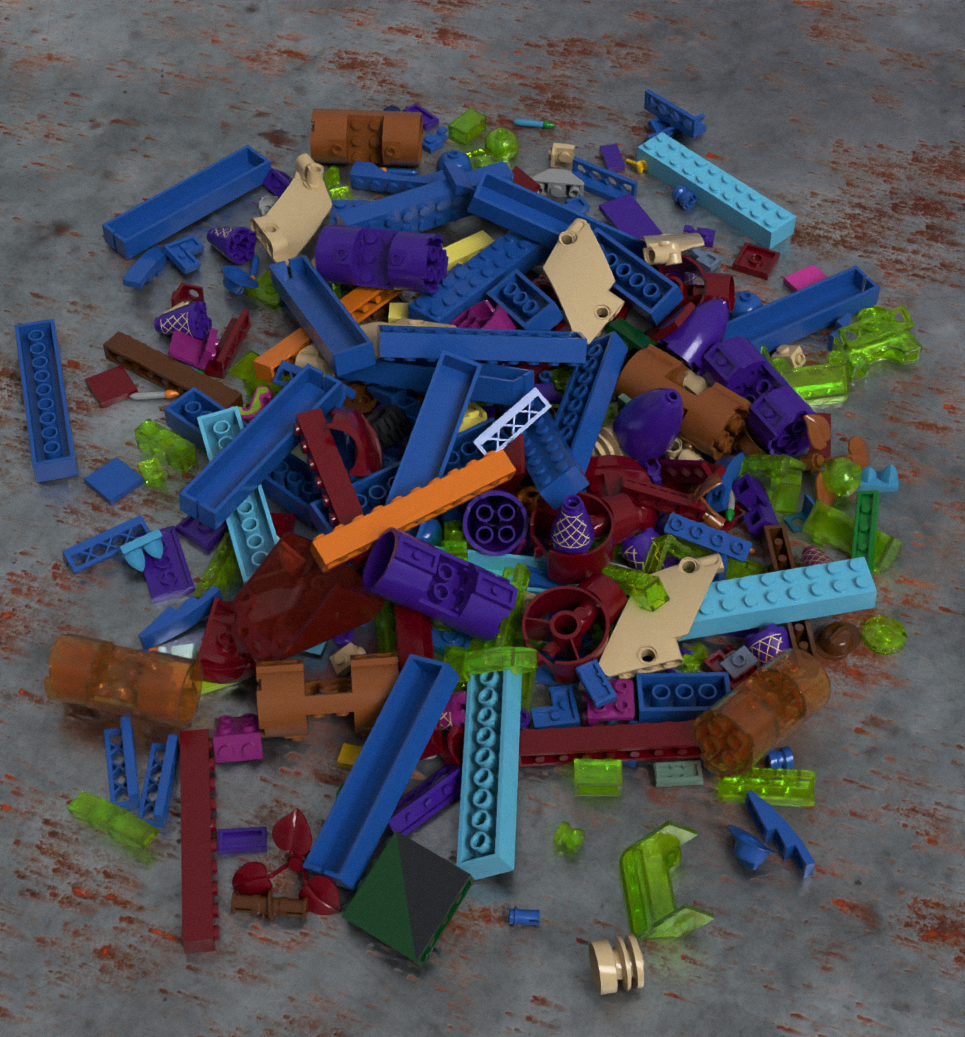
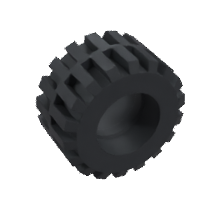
(388, 424)

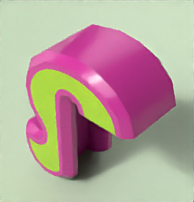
(260, 399)

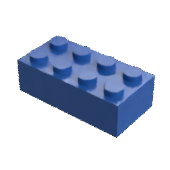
(525, 303)
(677, 695)

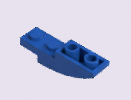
(719, 496)

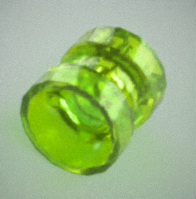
(570, 837)

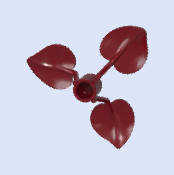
(291, 834)

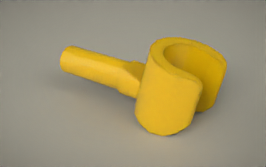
(640, 165)

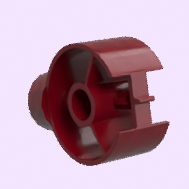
(715, 284)
(610, 516)
(591, 601)

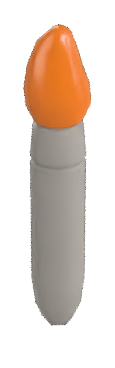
(168, 394)

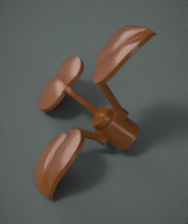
(818, 434)
(710, 517)

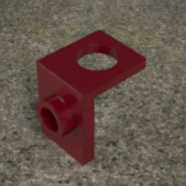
(183, 293)

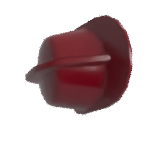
(453, 746)

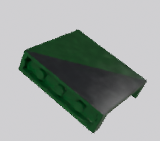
(408, 897)

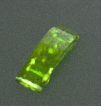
(494, 659)

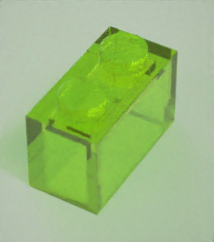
(467, 127)
(785, 492)
(597, 777)

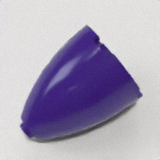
(697, 334)
(649, 423)
(494, 511)

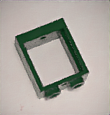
(629, 334)

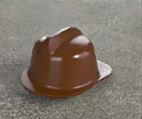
(363, 399)
(749, 445)
(837, 640)

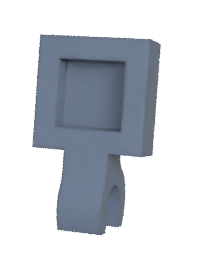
(706, 260)

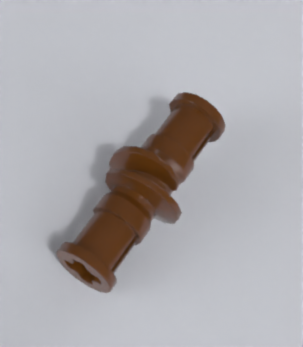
(269, 905)

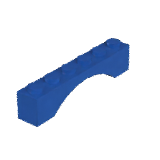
(372, 178)

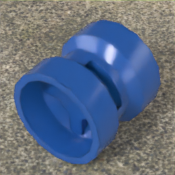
(685, 197)
(780, 759)

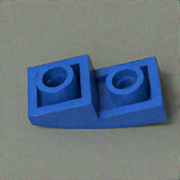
(840, 323)

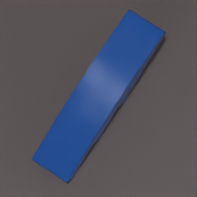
(146, 267)
(391, 395)
(174, 622)
(775, 828)

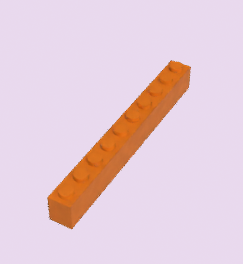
(359, 303)
(412, 510)

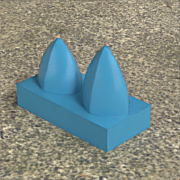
(880, 480)
(133, 550)

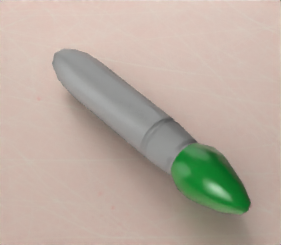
(729, 513)

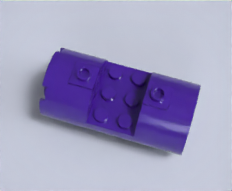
(381, 258)
(776, 406)
(438, 584)

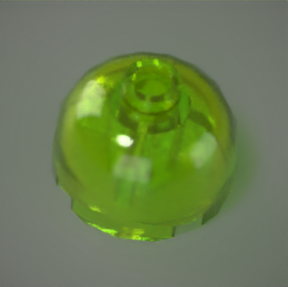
(502, 144)
(842, 476)

